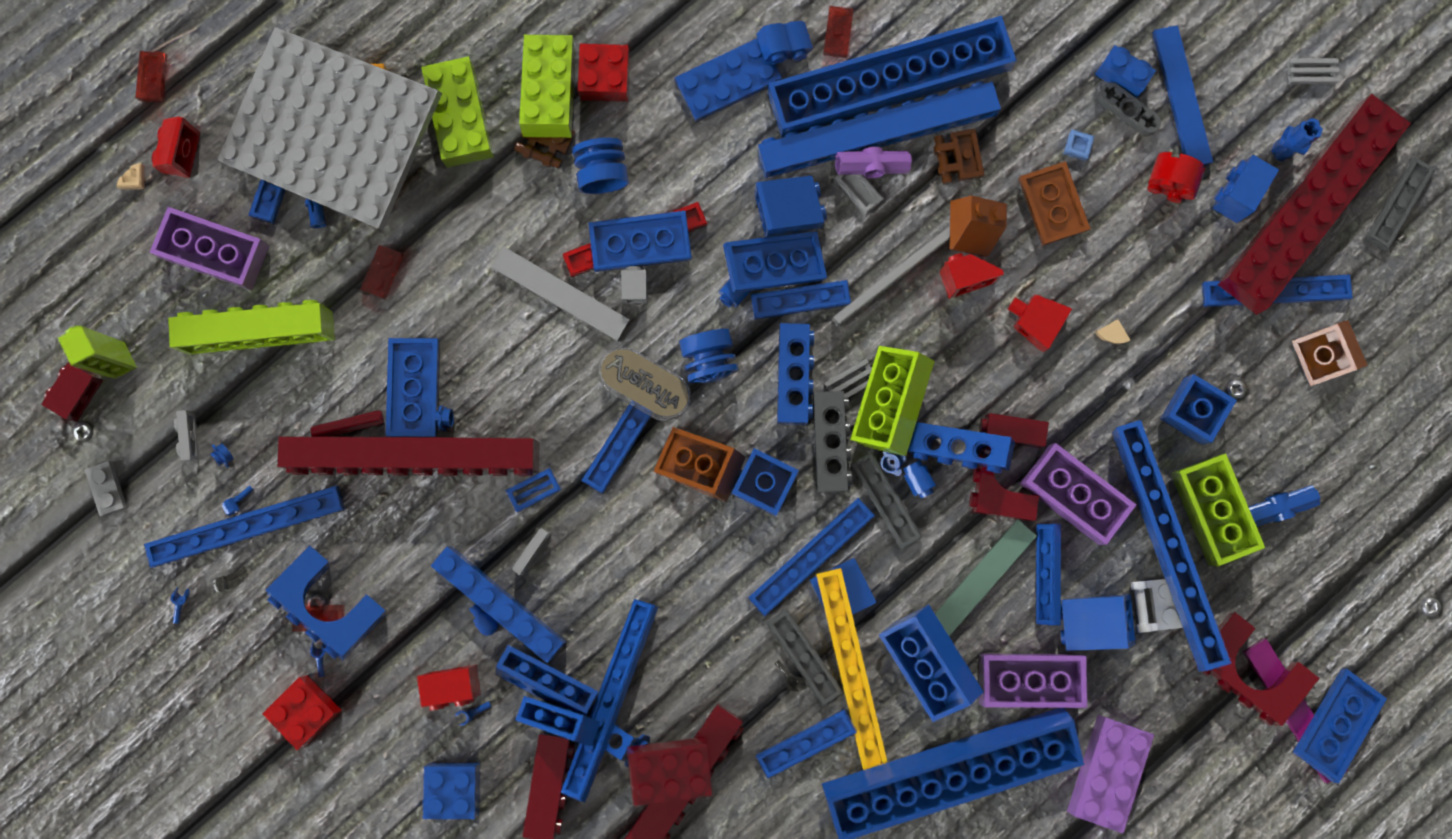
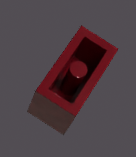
(71, 392)

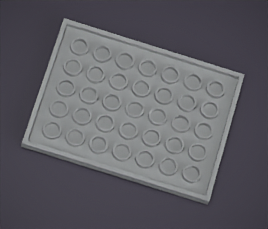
(329, 127)

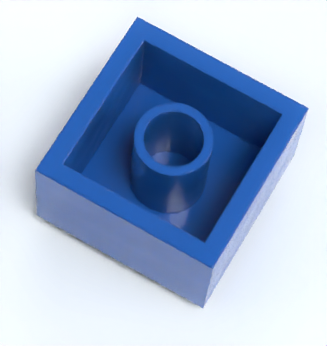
(1244, 188)
(1198, 409)
(765, 482)
(451, 790)

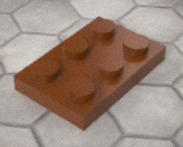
(1054, 203)

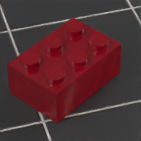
(669, 771)

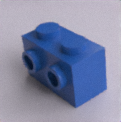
(1125, 71)

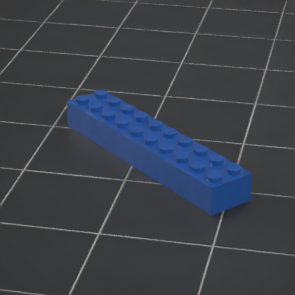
(892, 76)
(953, 774)

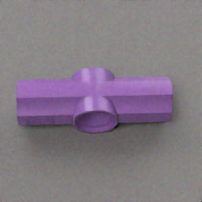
(873, 162)

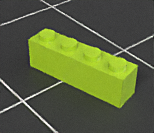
(96, 352)

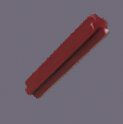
(348, 424)

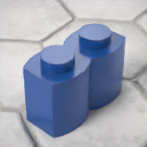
(784, 41)

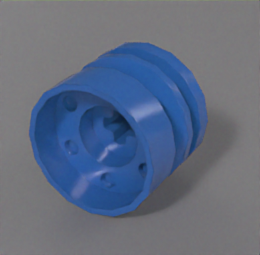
(600, 165)
(708, 355)

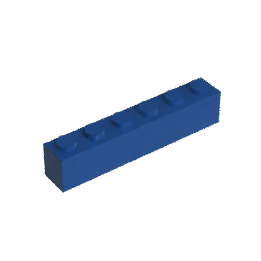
(498, 604)

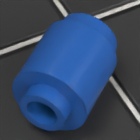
(729, 298)
(919, 479)

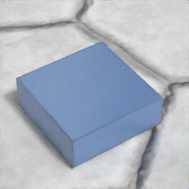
(1078, 145)

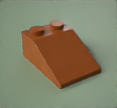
(700, 463)

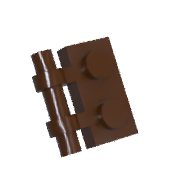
(966, 154)
(548, 159)

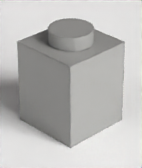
(634, 285)

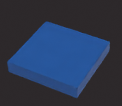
(856, 586)

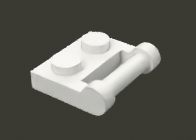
(1163, 607)

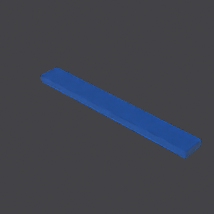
(244, 526)
(610, 698)

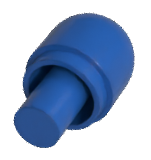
(483, 621)

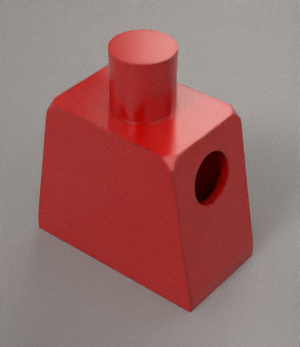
(1039, 319)

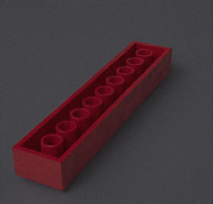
(1314, 204)
(407, 454)

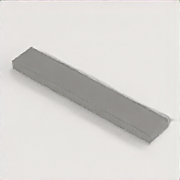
(893, 277)
(560, 294)

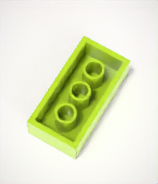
(547, 86)
(459, 113)
(892, 400)
(1217, 510)

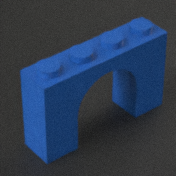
(340, 635)

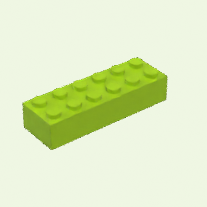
(251, 328)

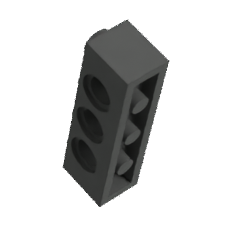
(838, 403)

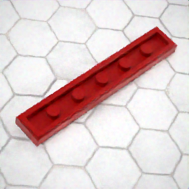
(581, 260)

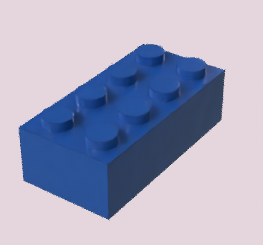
(931, 663)

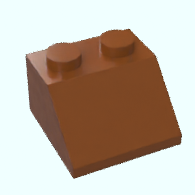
(976, 224)
(1329, 353)

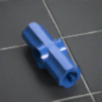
(1297, 139)
(1284, 505)

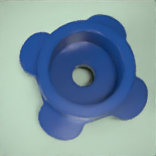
(444, 418)
(221, 455)
(894, 468)

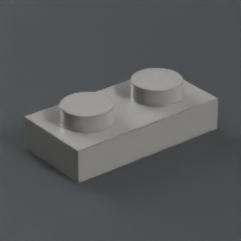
(187, 434)
(105, 488)

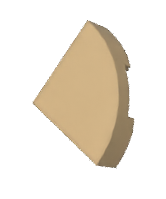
(133, 178)
(1113, 333)

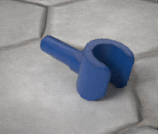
(230, 505)
(178, 600)
(318, 655)
(473, 712)

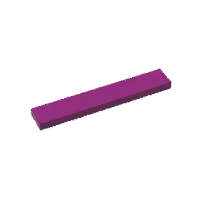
(1269, 669)

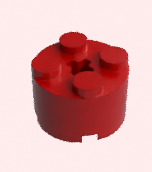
(1176, 177)

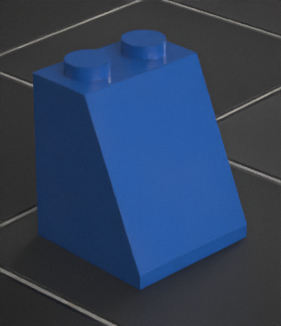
(789, 206)
(1098, 623)

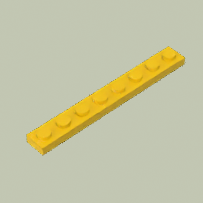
(851, 668)

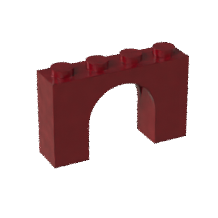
(989, 495)
(1273, 703)

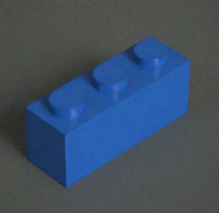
(557, 721)

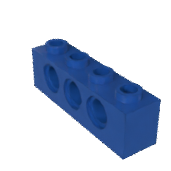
(786, 412)
(1000, 446)
(545, 682)

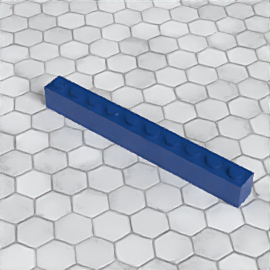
(879, 129)
(1170, 547)

